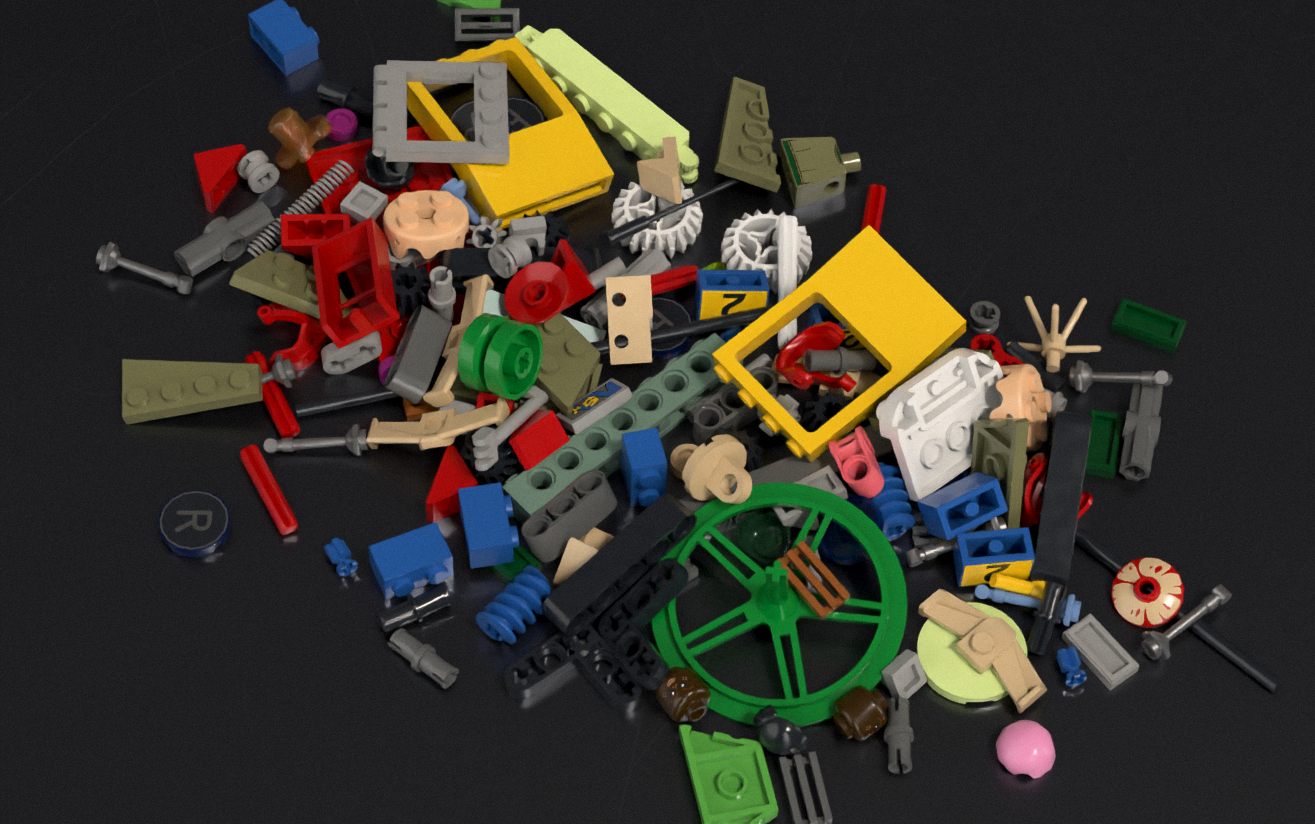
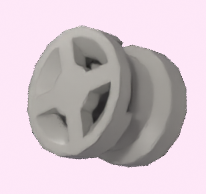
(258, 171)
(510, 256)

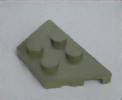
(283, 282)
(565, 362)
(1001, 453)

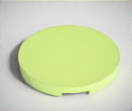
(952, 673)

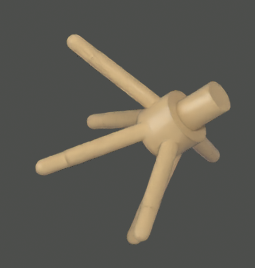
(1054, 344)

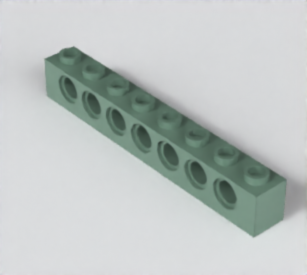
(654, 394)

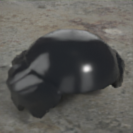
(388, 174)
(778, 733)

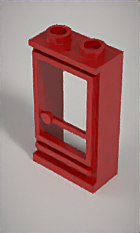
(339, 254)

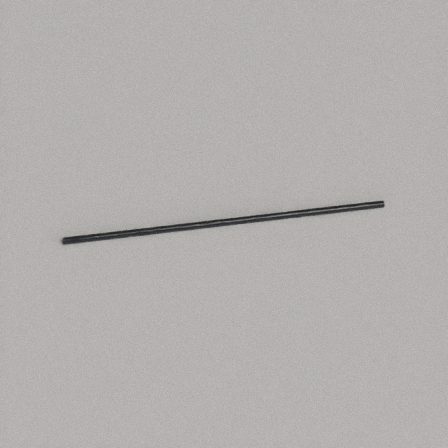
(657, 335)

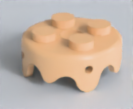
(408, 229)
(1024, 398)

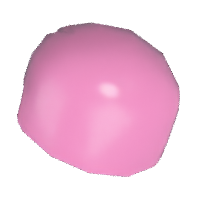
(1026, 748)

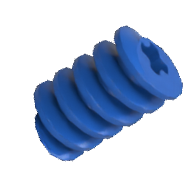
(893, 503)
(515, 606)

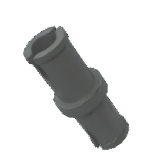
(838, 360)
(423, 658)
(898, 735)

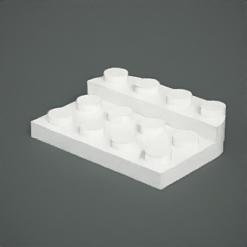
(935, 416)

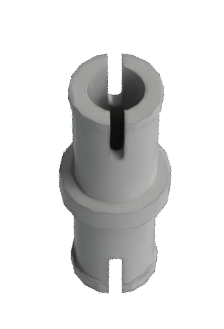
(441, 293)

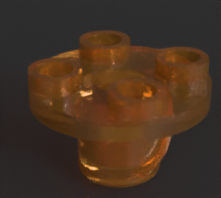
(296, 136)

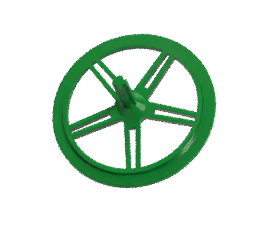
(780, 606)

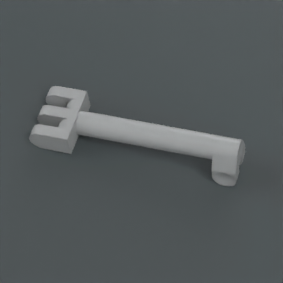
(488, 439)

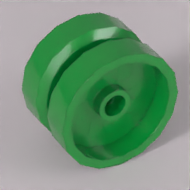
(500, 356)

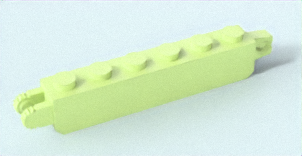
(608, 98)

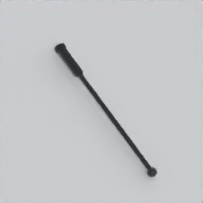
(609, 238)

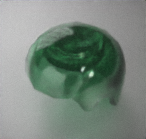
(763, 538)

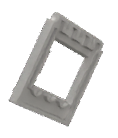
(490, 112)

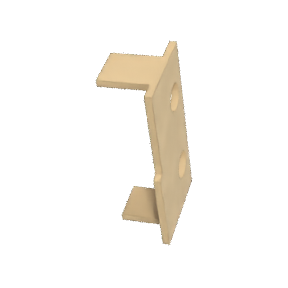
(630, 319)

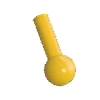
(1016, 585)

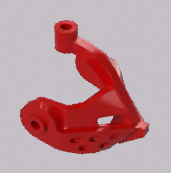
(816, 337)
(302, 353)
(1033, 482)

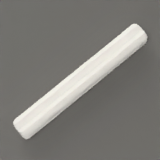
(787, 270)

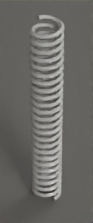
(300, 201)

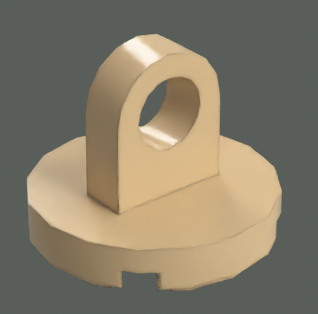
(716, 468)

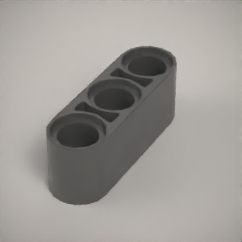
(418, 354)
(719, 411)
(569, 515)

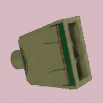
(815, 168)

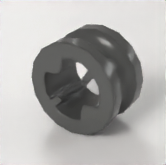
(980, 324)

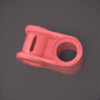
(855, 458)

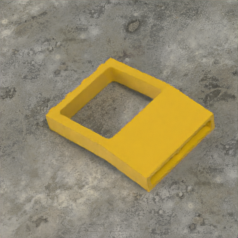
(548, 162)
(880, 304)

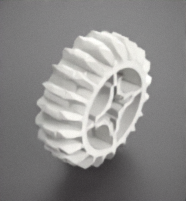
(668, 234)
(754, 246)

